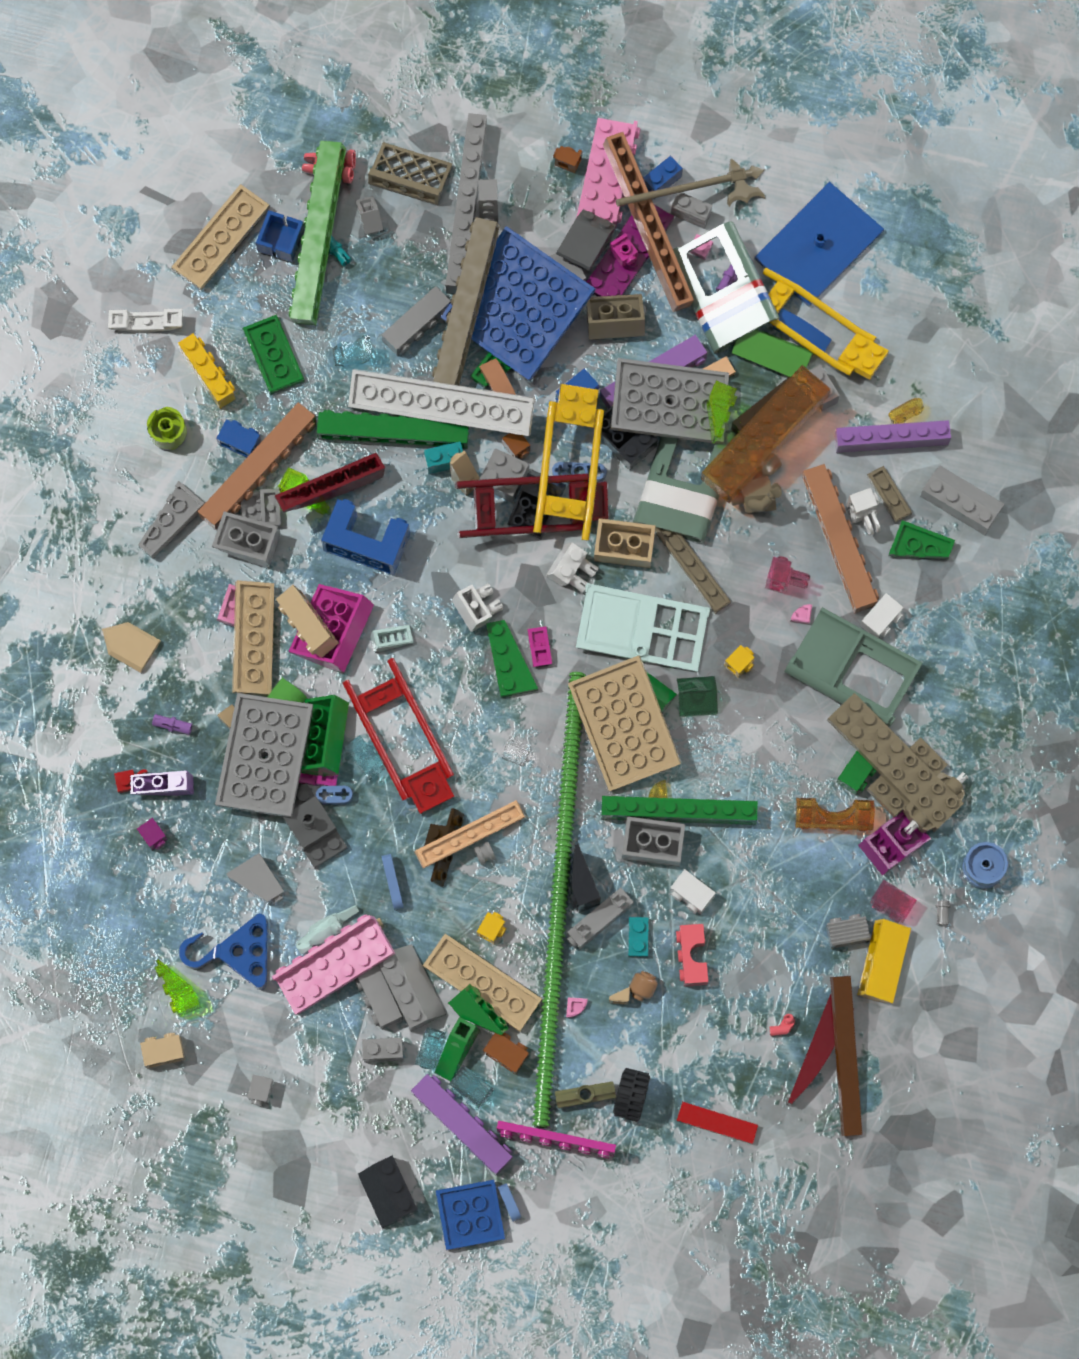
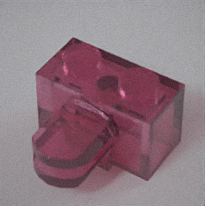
(782, 574)

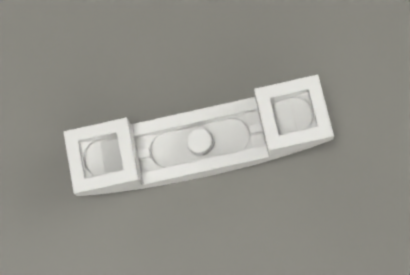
(145, 321)

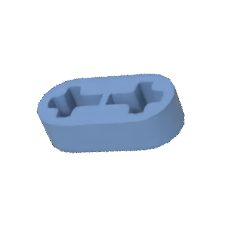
(334, 800)
(509, 1202)

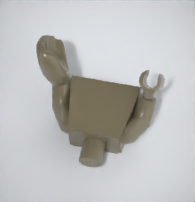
(759, 493)

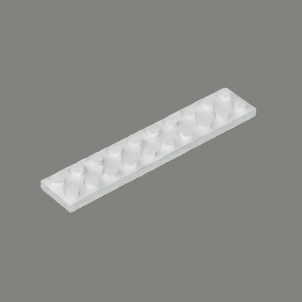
(441, 402)

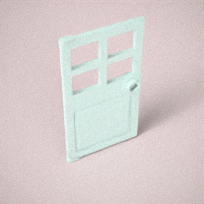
(623, 625)

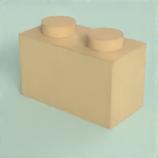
(162, 1050)

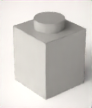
(260, 1090)

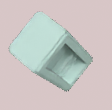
(392, 644)

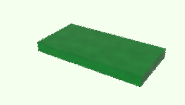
(273, 354)

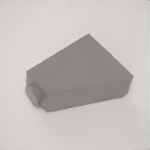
(257, 880)

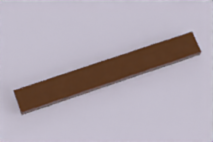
(846, 1056)

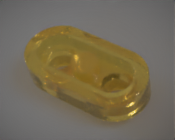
(906, 411)

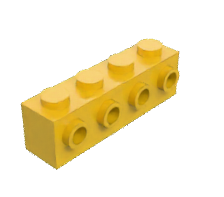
(210, 375)

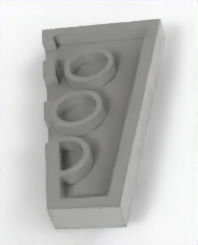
(175, 515)

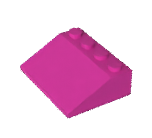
(345, 617)

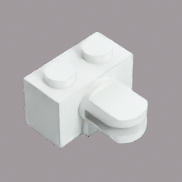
(863, 508)

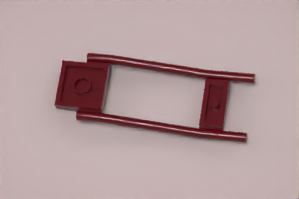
(485, 504)

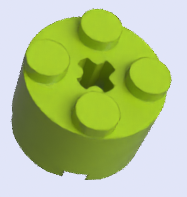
(164, 418)

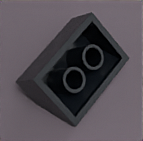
(387, 1192)

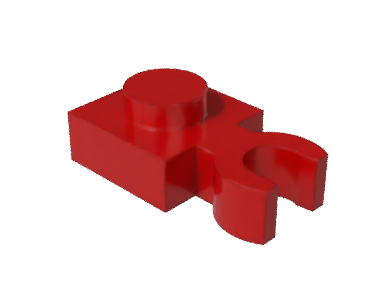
(123, 779)

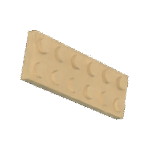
(220, 237)
(253, 638)
(463, 967)

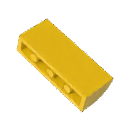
(884, 961)

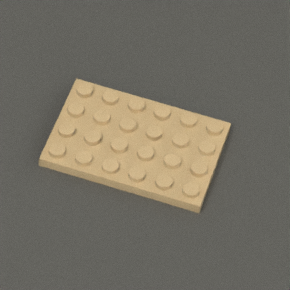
(624, 723)

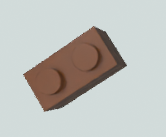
(506, 1052)

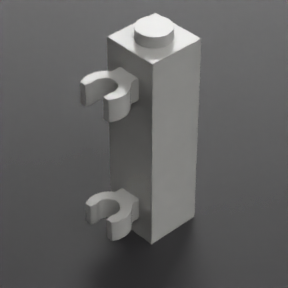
(599, 919)

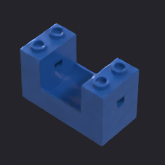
(342, 542)

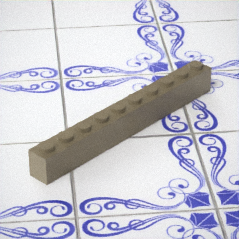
(466, 301)

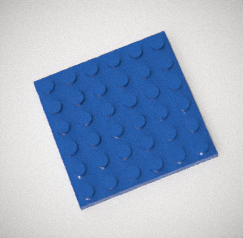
(526, 304)

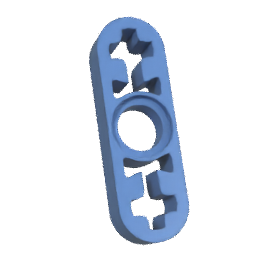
(573, 465)
(392, 881)

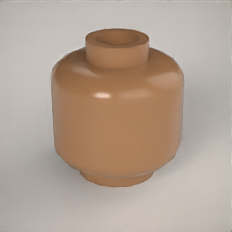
(643, 985)

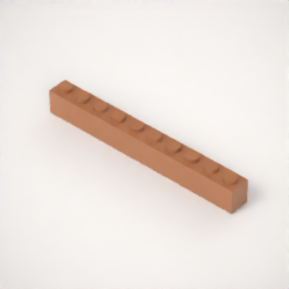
(648, 223)

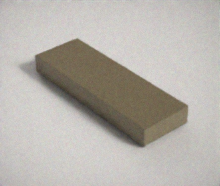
(889, 494)

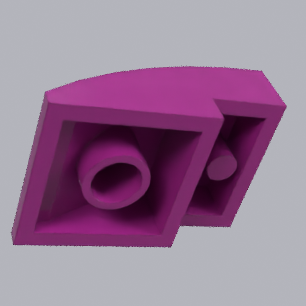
(892, 844)

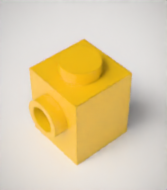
(740, 661)
(492, 927)

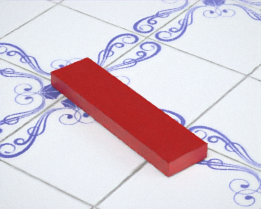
(717, 1123)

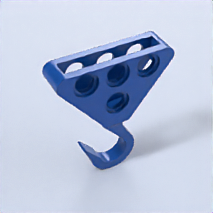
(243, 964)

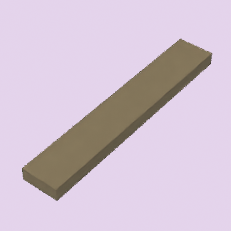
(694, 569)

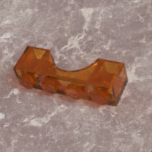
(856, 817)

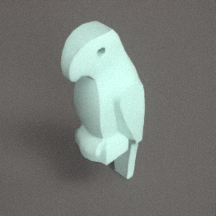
(324, 928)

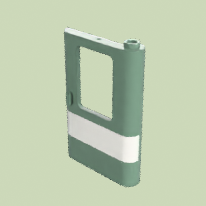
(676, 503)

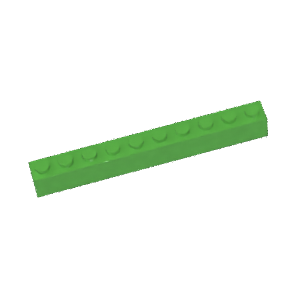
(317, 233)

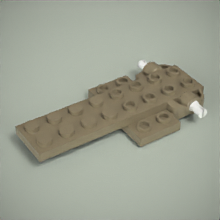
(909, 776)

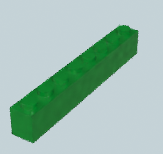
(389, 429)
(680, 810)

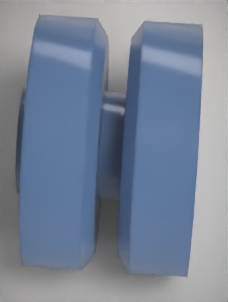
(982, 876)

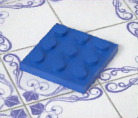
(470, 1215)

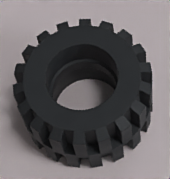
(631, 1094)

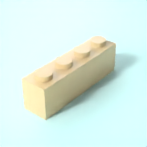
(307, 621)

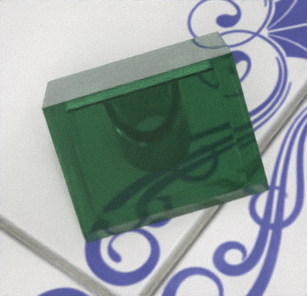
(697, 696)

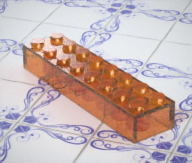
(765, 434)

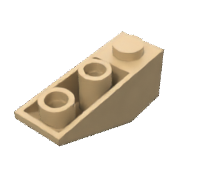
(463, 470)

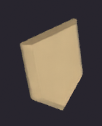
(130, 645)

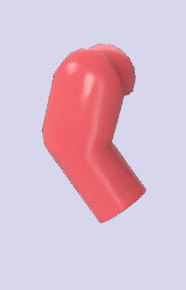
(784, 1027)

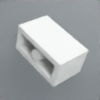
(882, 616)
(692, 892)

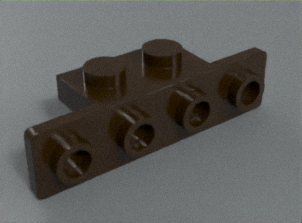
(435, 832)

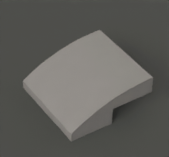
(262, 507)

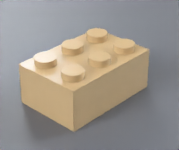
(624, 543)

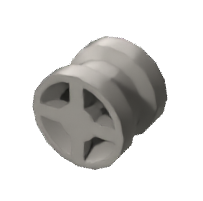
(484, 853)

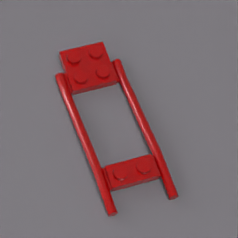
(426, 786)

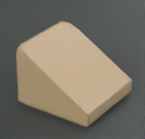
(226, 715)
(620, 997)

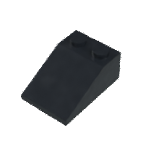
(583, 891)

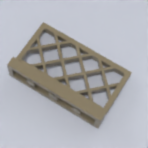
(405, 184)

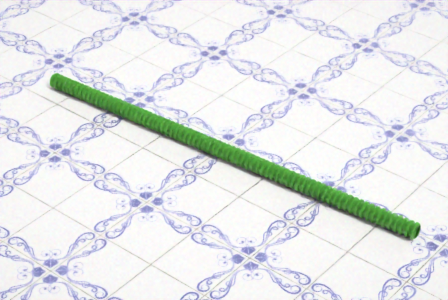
(558, 911)

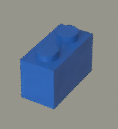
(663, 175)
(237, 438)

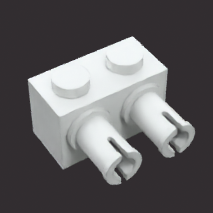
(566, 564)
(472, 608)

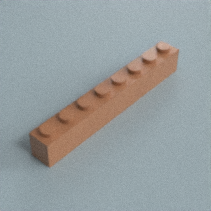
(258, 465)
(839, 538)

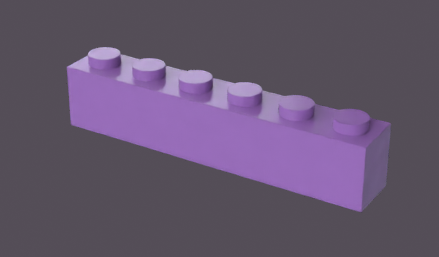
(684, 354)
(892, 436)
(461, 1124)

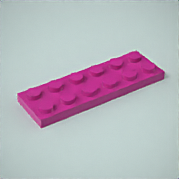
(547, 1138)

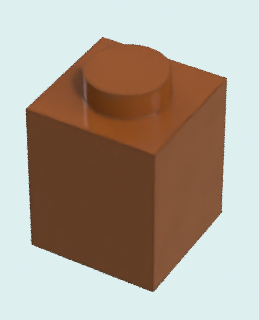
(516, 445)

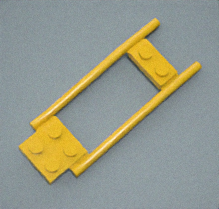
(860, 354)
(574, 407)

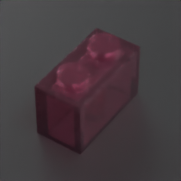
(892, 901)

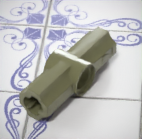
(572, 1097)

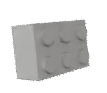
(653, 841)

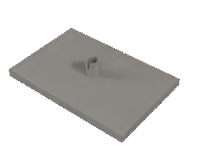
(647, 387)
(259, 730)

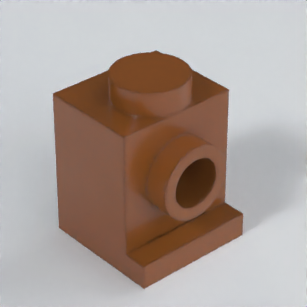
(567, 158)

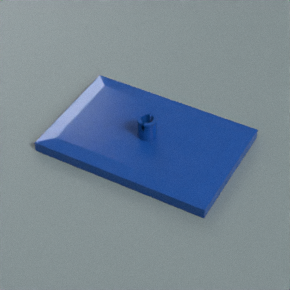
(815, 264)

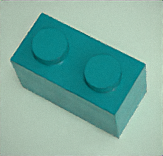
(439, 457)

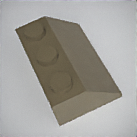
(615, 316)

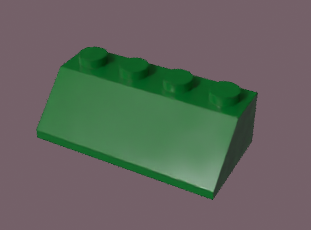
(325, 736)

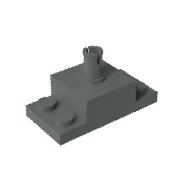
(314, 828)

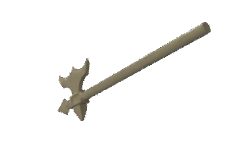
(735, 175)

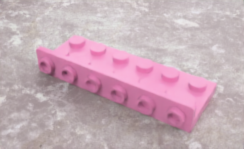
(600, 182)
(333, 963)

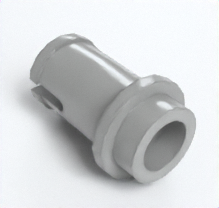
(942, 912)

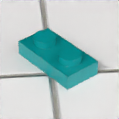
(638, 937)

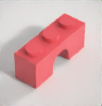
(693, 972)

